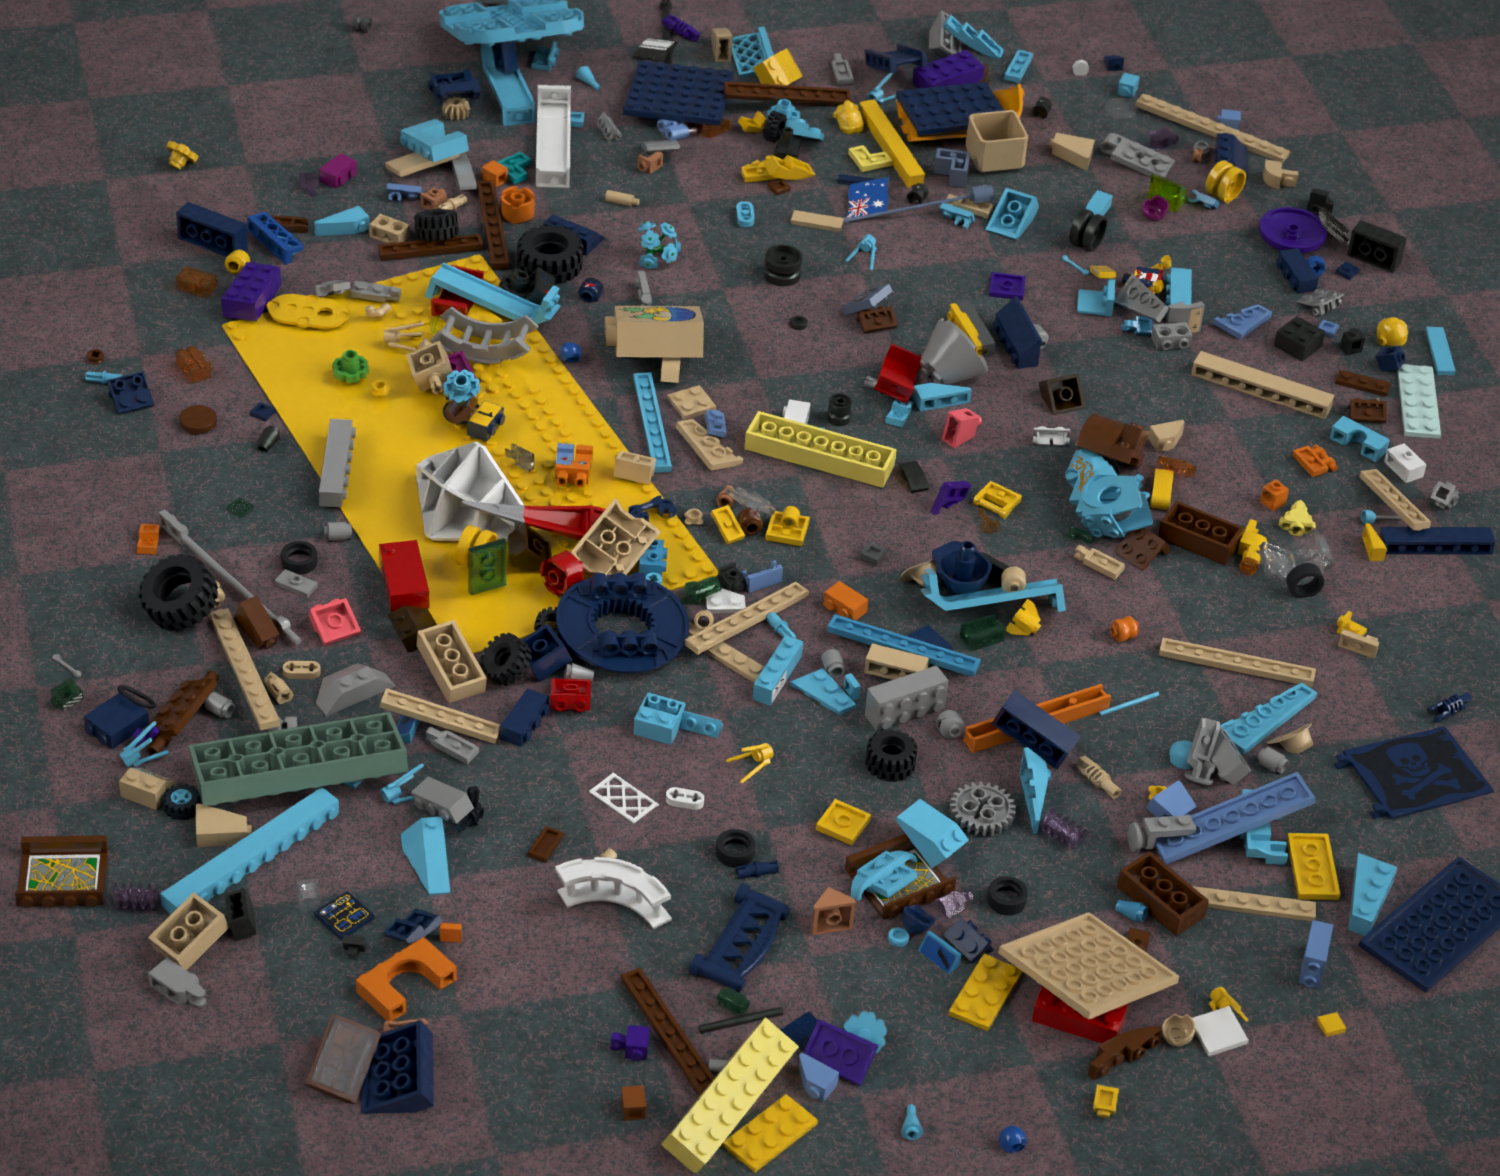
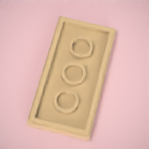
(412, 163)

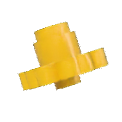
(180, 155)

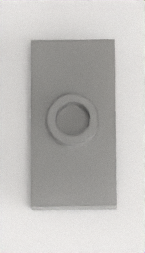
(296, 583)

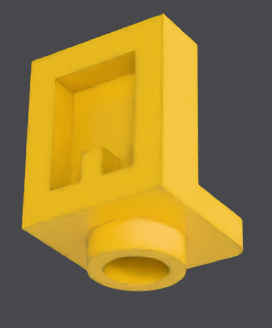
(1346, 623)

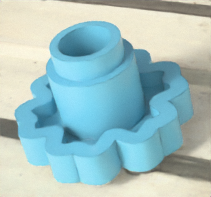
(784, 106)
(461, 386)
(867, 1027)

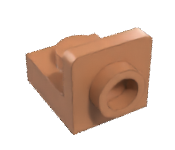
(651, 163)

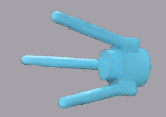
(878, 94)
(867, 244)
(131, 753)
(392, 791)

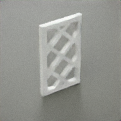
(622, 810)

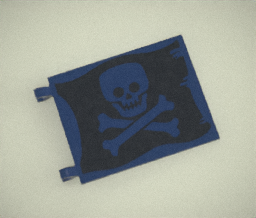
(1415, 772)

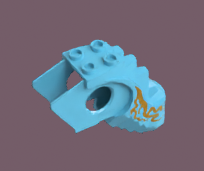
(1098, 496)

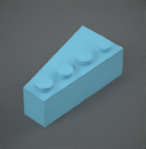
(1369, 891)

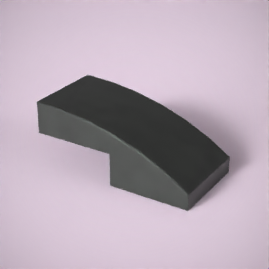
(914, 476)

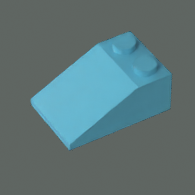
(1013, 214)
(931, 832)

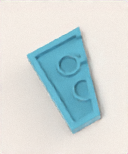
(825, 690)

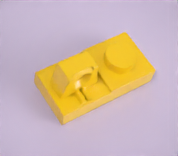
(727, 524)

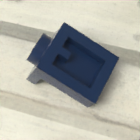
(1114, 63)

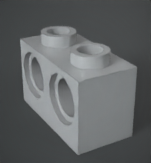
(1171, 336)

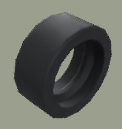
(299, 547)
(1302, 571)
(735, 836)
(1007, 907)

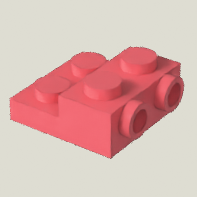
(334, 621)

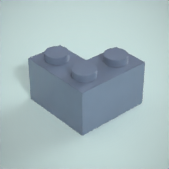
(954, 164)

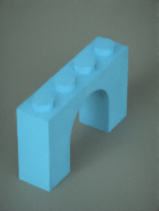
(431, 142)

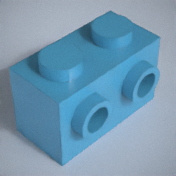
(653, 558)

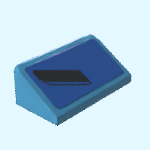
(407, 727)
(940, 952)

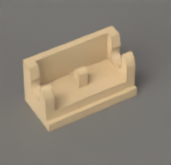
(634, 467)

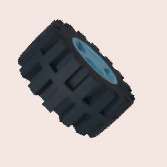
(181, 801)

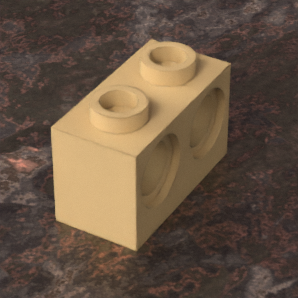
(389, 229)

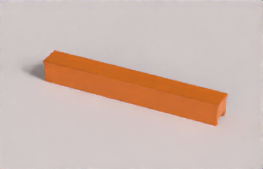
(1064, 709)

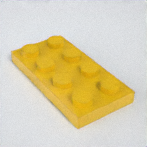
(1313, 866)
(985, 992)
(770, 1133)

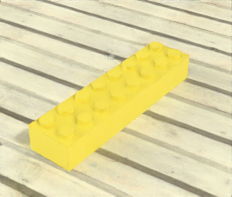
(820, 449)
(729, 1096)

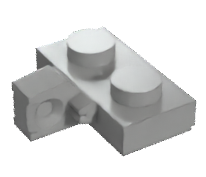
(336, 286)

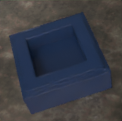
(262, 411)

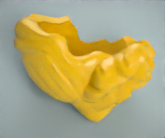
(849, 118)

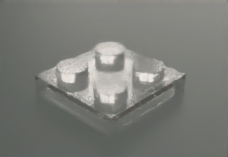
(751, 499)
(1276, 561)

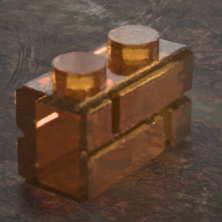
(196, 282)
(193, 364)

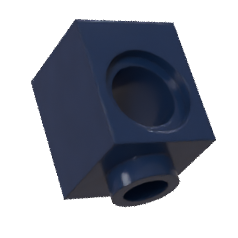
(1390, 358)

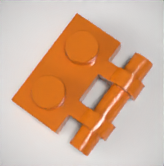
(1314, 460)

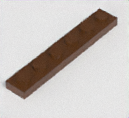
(425, 248)

